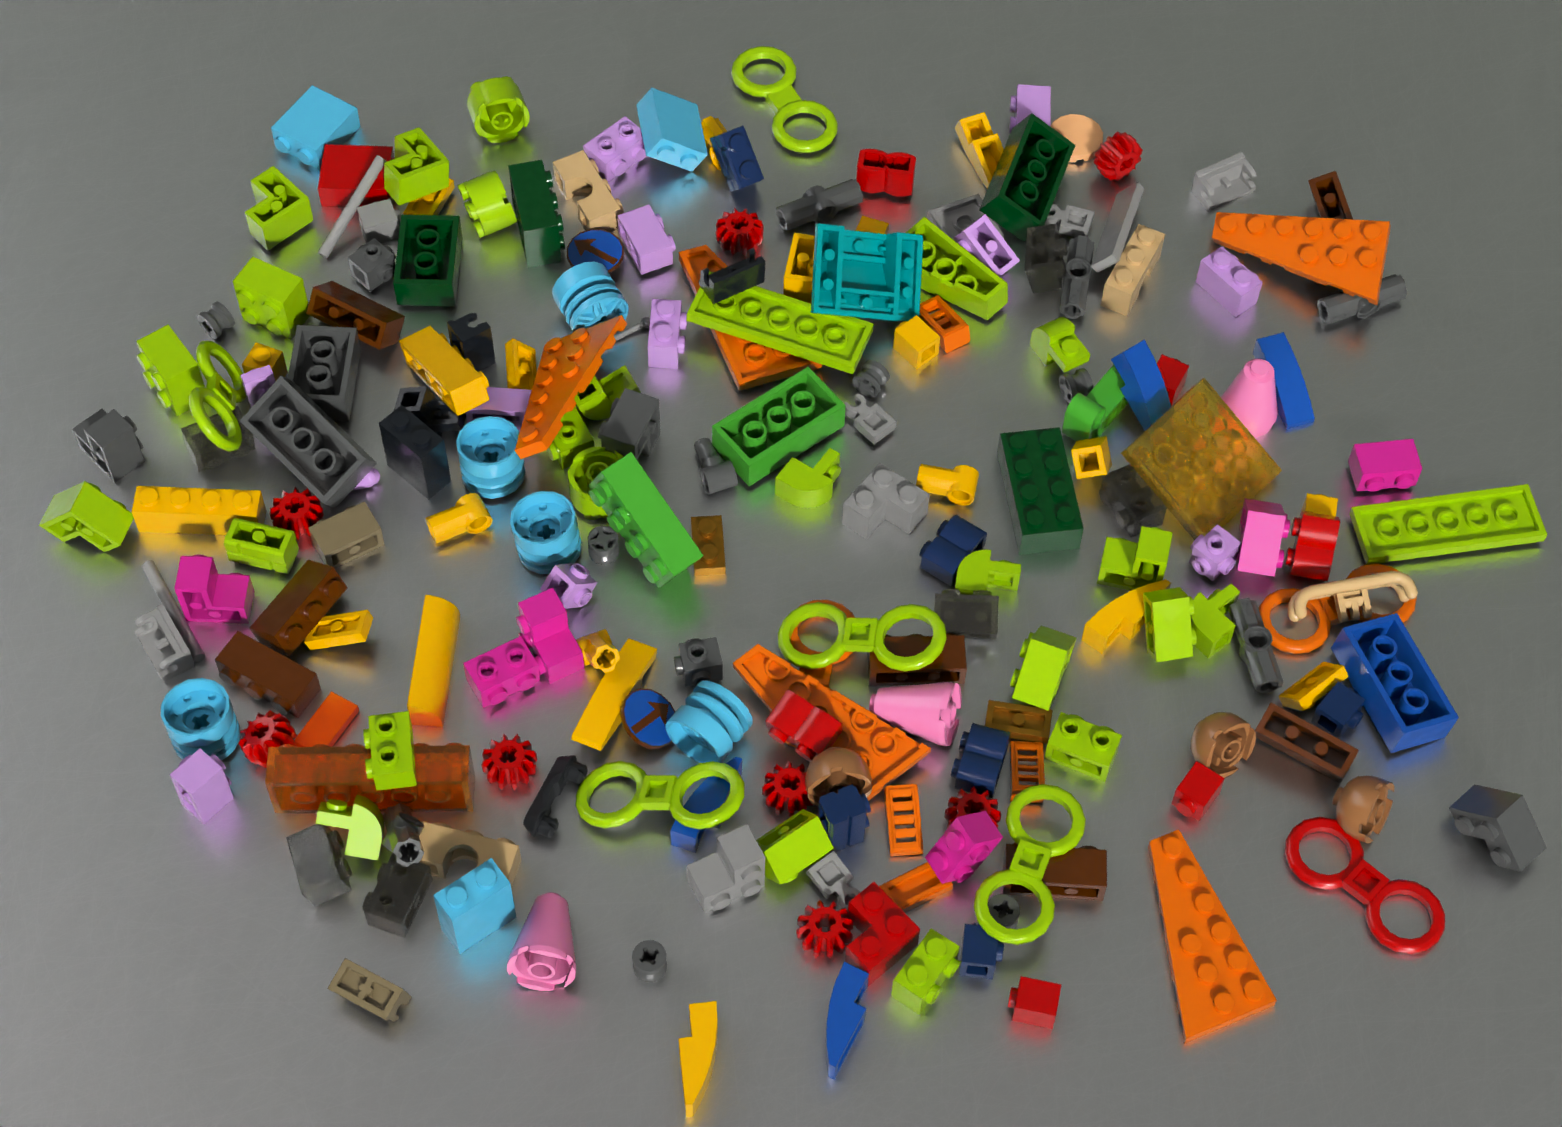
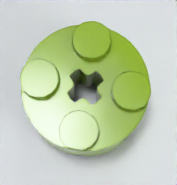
(497, 109)
(487, 203)
(582, 472)

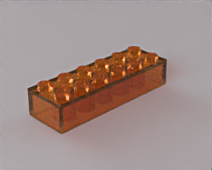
(307, 775)

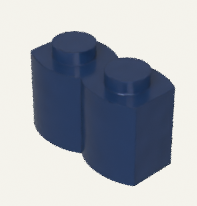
(953, 543)
(981, 759)

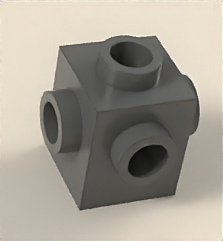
(372, 264)
(699, 661)

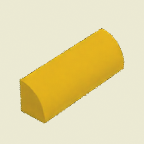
(433, 662)

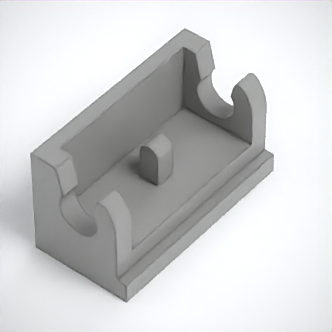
(1223, 182)
(163, 643)

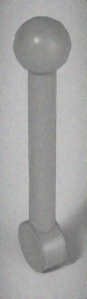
(645, 323)

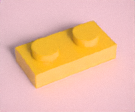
(431, 203)
(520, 365)
(340, 630)
(1313, 686)

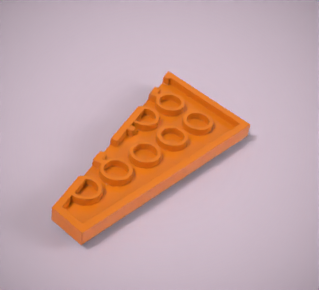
(1324, 250)
(747, 361)
(563, 371)
(882, 747)
(1206, 955)

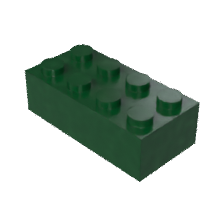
(1027, 176)
(1039, 491)

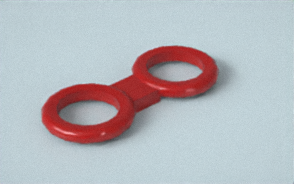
(1366, 886)

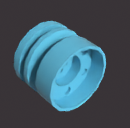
(588, 296)
(489, 457)
(545, 531)
(200, 717)
(709, 723)

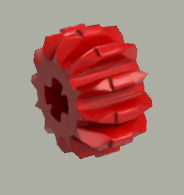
(1118, 156)
(739, 231)
(296, 511)
(265, 732)
(497, 763)
(786, 789)
(972, 803)
(837, 927)

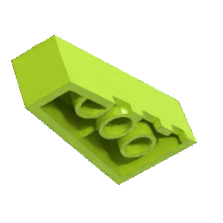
(957, 274)

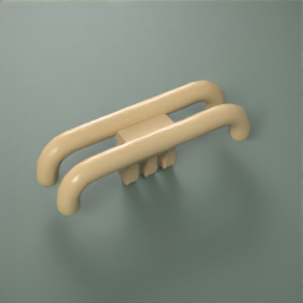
(1351, 594)

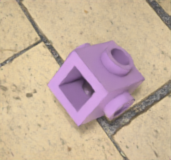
(1214, 553)
(571, 584)

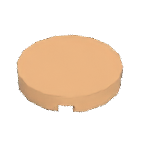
(1082, 132)

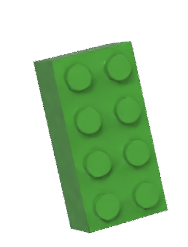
(778, 426)
(644, 520)

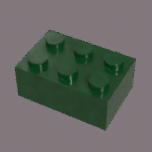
(536, 213)
(428, 260)

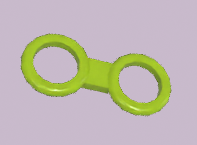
(784, 99)
(218, 396)
(862, 636)
(660, 793)
(1029, 864)

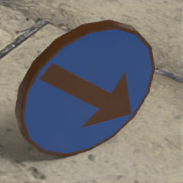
(596, 246)
(645, 716)

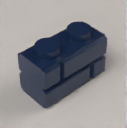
(737, 158)
(844, 816)

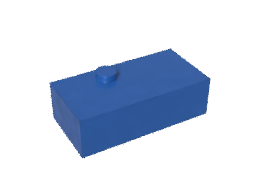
(1394, 682)

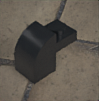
(430, 411)

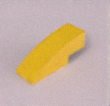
(980, 145)
(1121, 616)
(698, 1053)

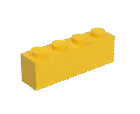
(445, 370)
(194, 509)

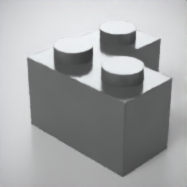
(632, 425)
(110, 443)
(1503, 822)

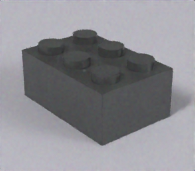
(327, 367)

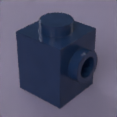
(1339, 710)
(979, 952)

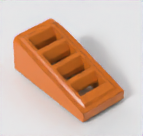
(951, 329)
(1039, 778)
(900, 799)

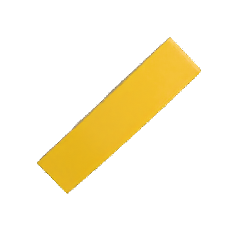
(603, 710)

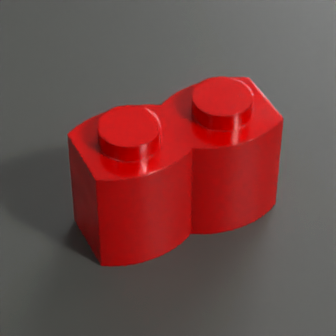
(886, 172)
(1313, 545)
(802, 725)

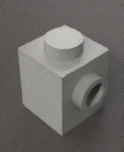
(379, 221)

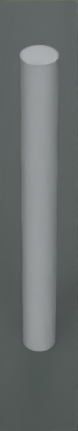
(350, 209)
(173, 610)

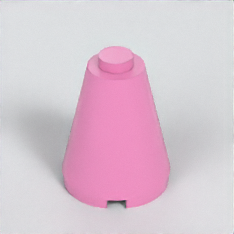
(1254, 396)
(920, 710)
(544, 946)

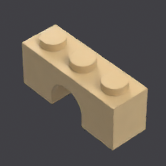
(580, 177)
(1127, 275)
(446, 845)

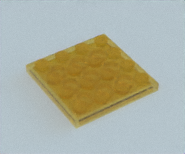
(1201, 460)

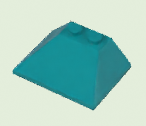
(866, 274)

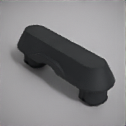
(537, 818)

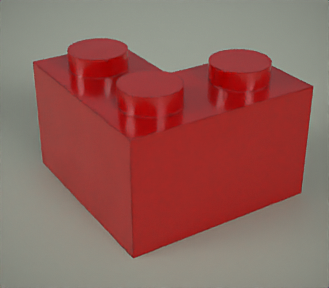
(885, 932)

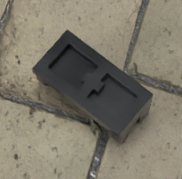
(733, 278)
(472, 342)

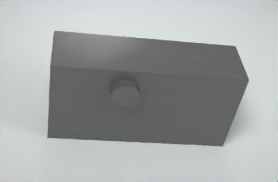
(308, 442)

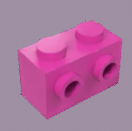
(1385, 465)
(502, 672)
(963, 847)

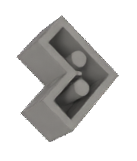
(884, 497)
(730, 872)

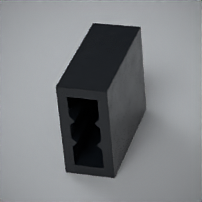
(415, 452)

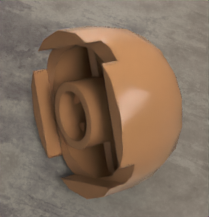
(1222, 741)
(835, 770)
(1363, 806)

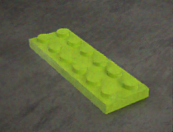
(785, 326)
(1447, 524)

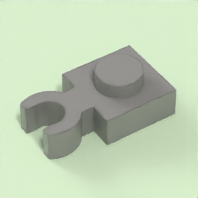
(1072, 221)
(872, 421)
(832, 878)

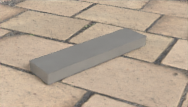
(1117, 227)

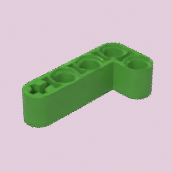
(1092, 414)

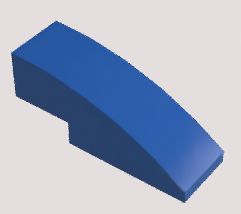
(1143, 383)
(1291, 391)
(705, 798)
(844, 1016)

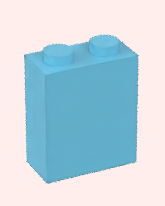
(313, 122)
(671, 129)
(475, 905)

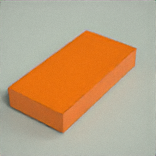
(327, 722)
(915, 887)

